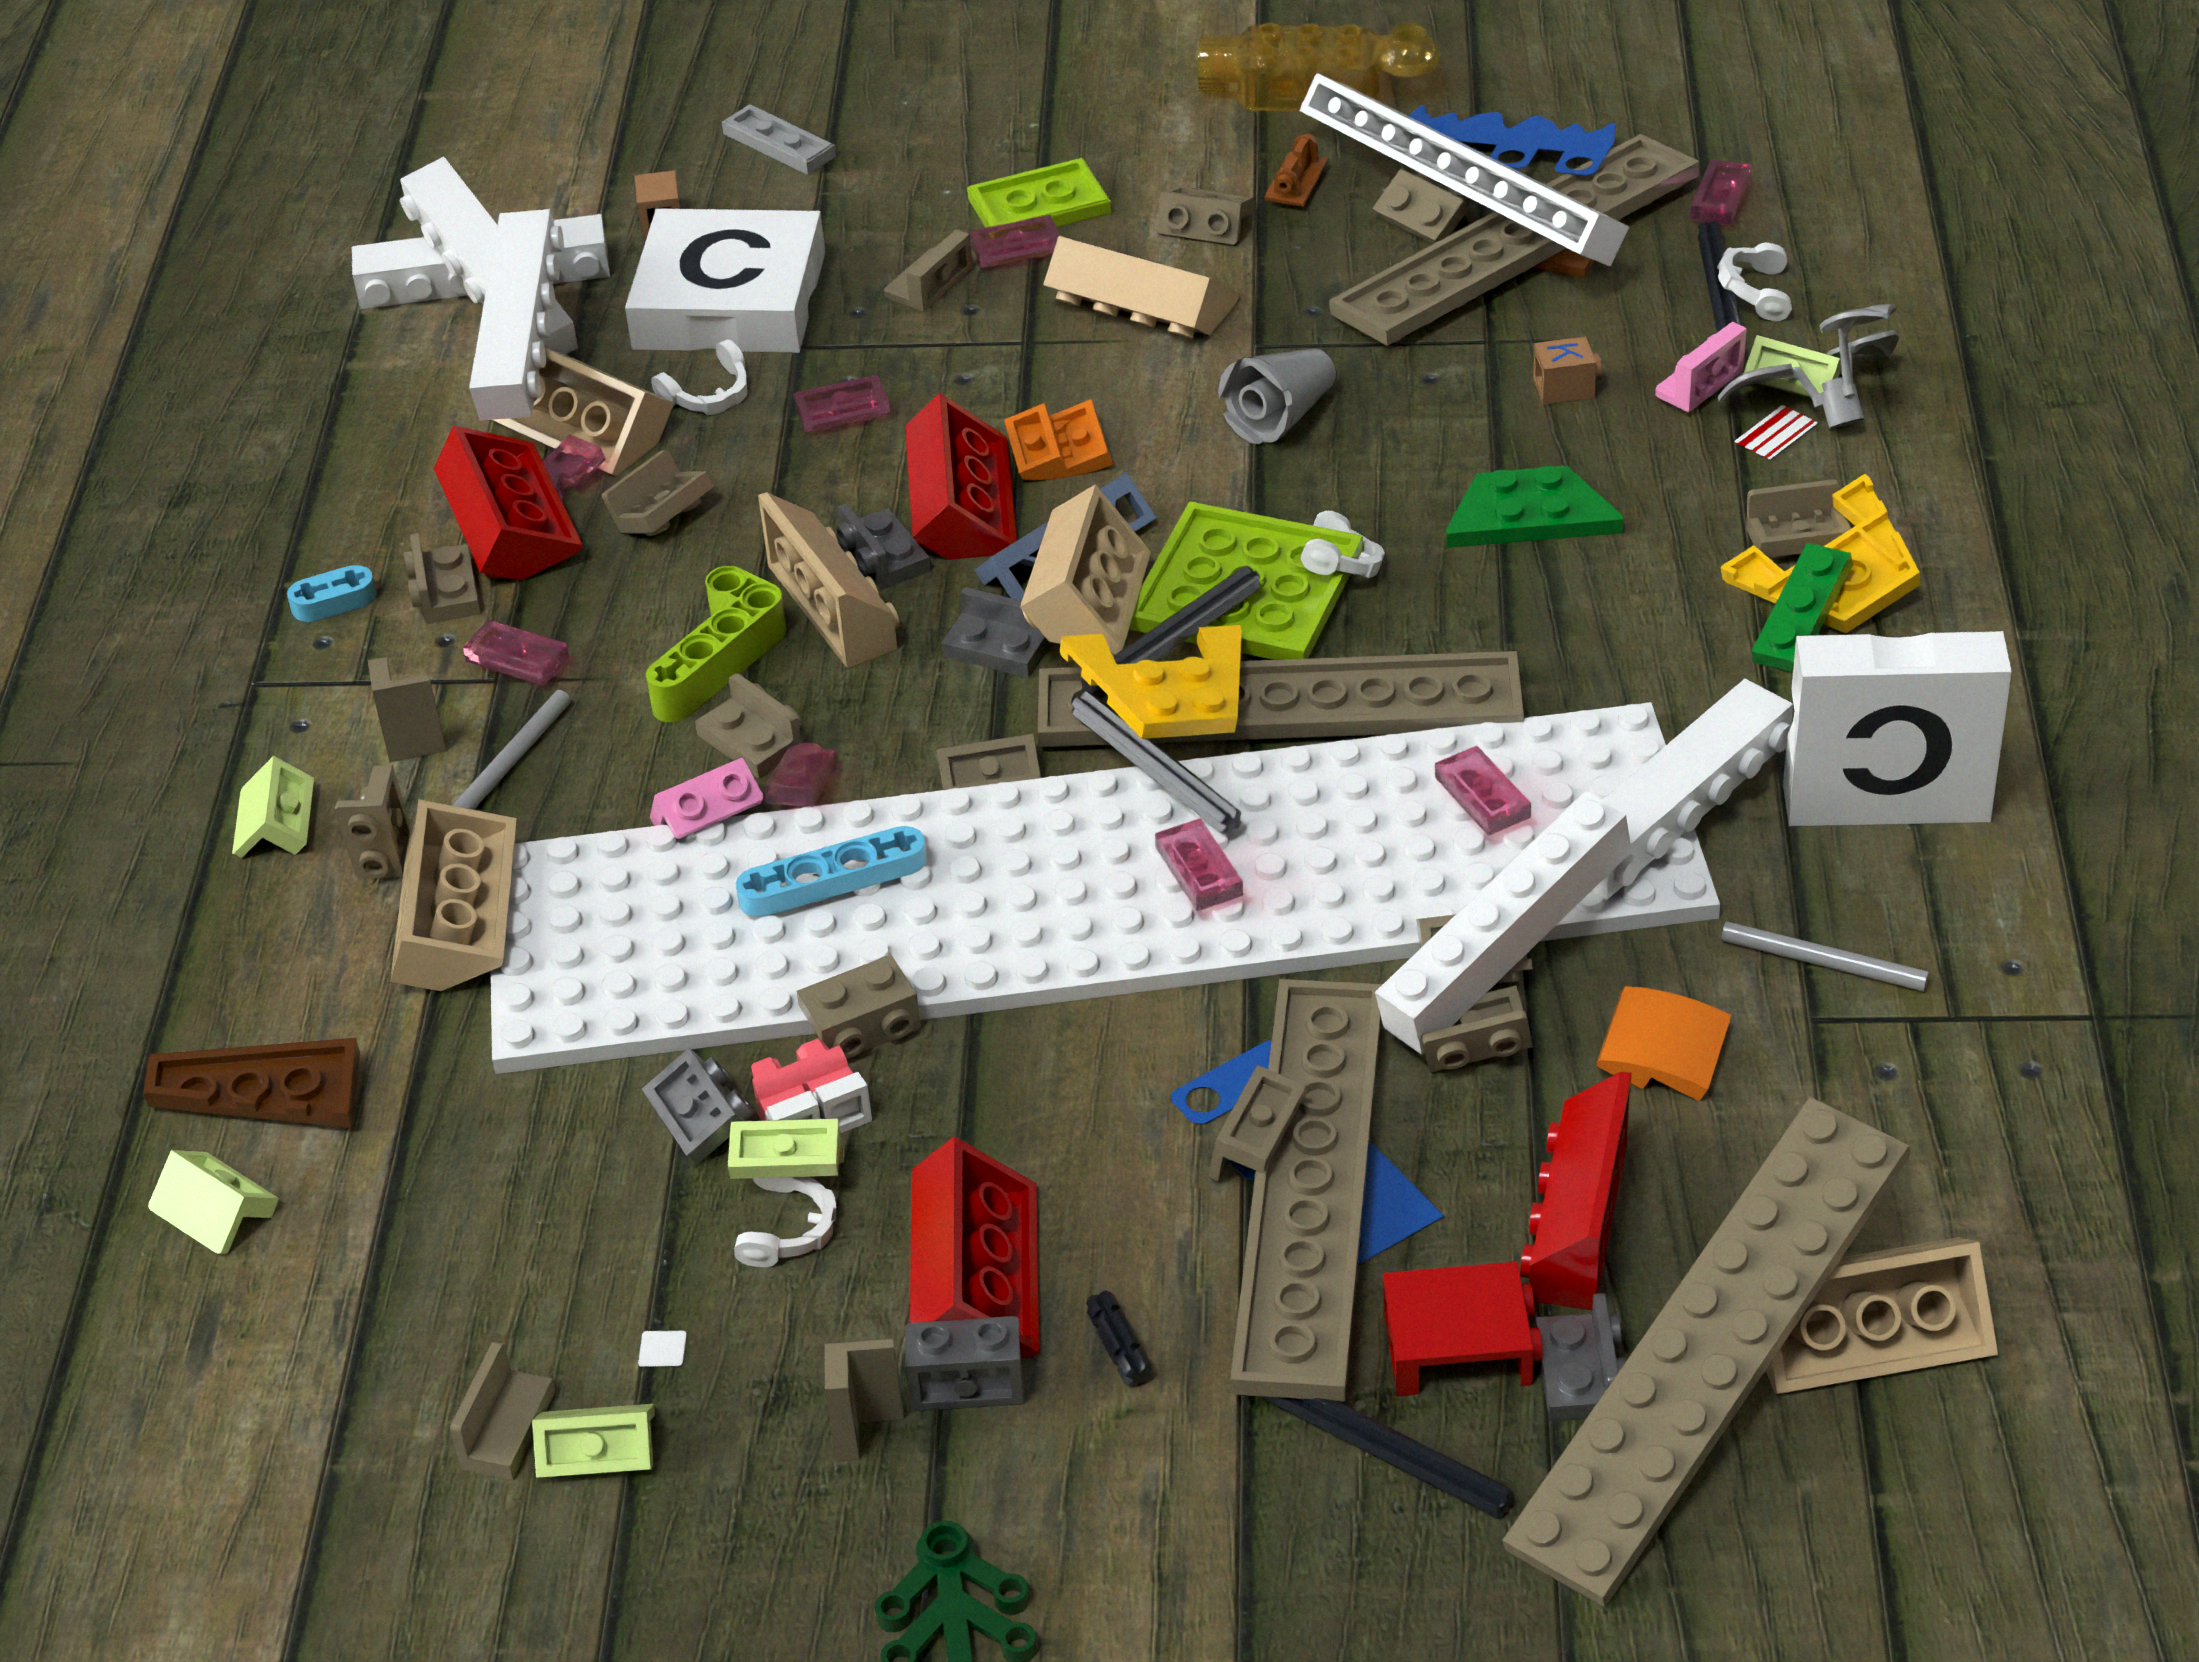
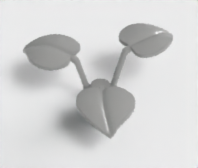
(1840, 394)

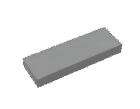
(779, 139)

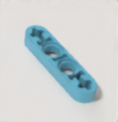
(834, 877)

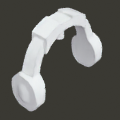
(1765, 258)
(732, 360)
(1324, 557)
(764, 1249)

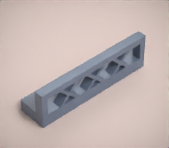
(1023, 549)

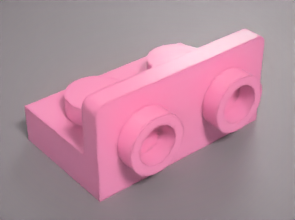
(1705, 369)
(706, 799)

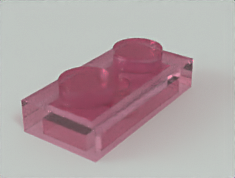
(1720, 192)
(1014, 241)
(841, 403)
(516, 652)
(801, 775)
(1482, 790)
(1198, 864)

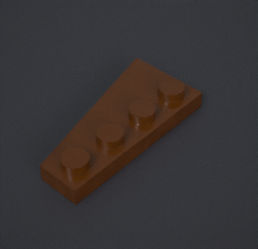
(273, 1082)

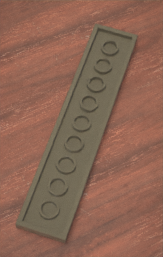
(1501, 248)
(1329, 697)
(1310, 1198)
(1705, 1351)

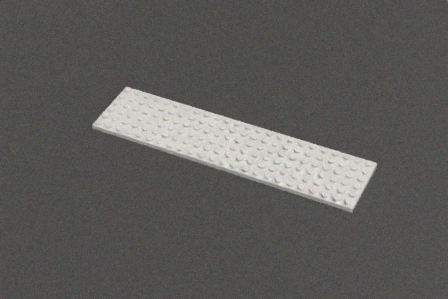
(1050, 890)

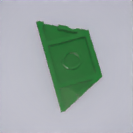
(1530, 507)

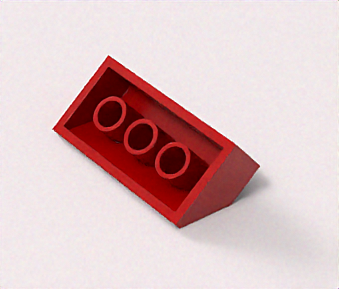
(958, 482)
(505, 504)
(1579, 1195)
(974, 1241)

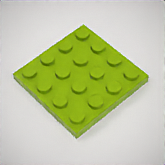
(1213, 543)

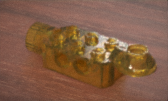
(1275, 64)

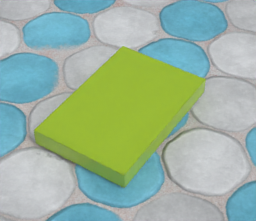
(1060, 190)

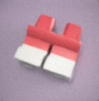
(811, 1088)

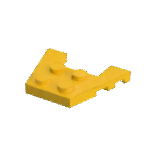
(1880, 559)
(1167, 696)

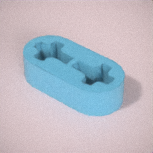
(331, 593)

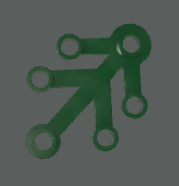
(953, 1607)

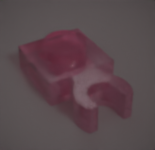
(573, 463)

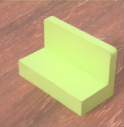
(1816, 365)
(275, 808)
(785, 1148)
(208, 1198)
(593, 1440)

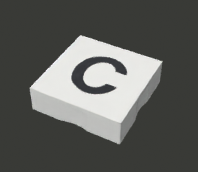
(725, 278)
(1896, 728)

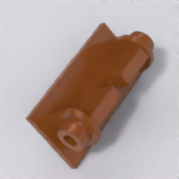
(1298, 173)

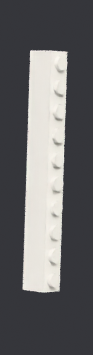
(1465, 170)

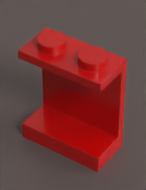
(1458, 1319)

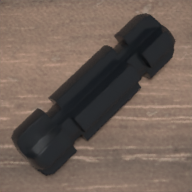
(1119, 1338)

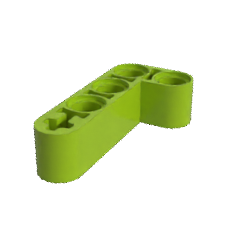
(742, 627)

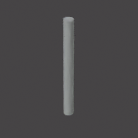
(513, 751)
(1825, 956)

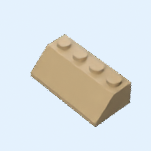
(1137, 287)
(595, 409)
(1086, 572)
(827, 583)
(453, 896)
(1890, 1317)

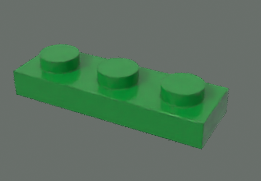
(1802, 604)

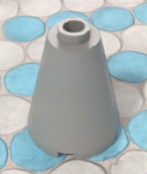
(1274, 391)

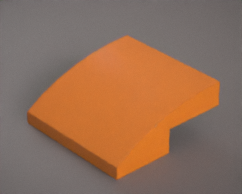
(1058, 444)
(1664, 1040)

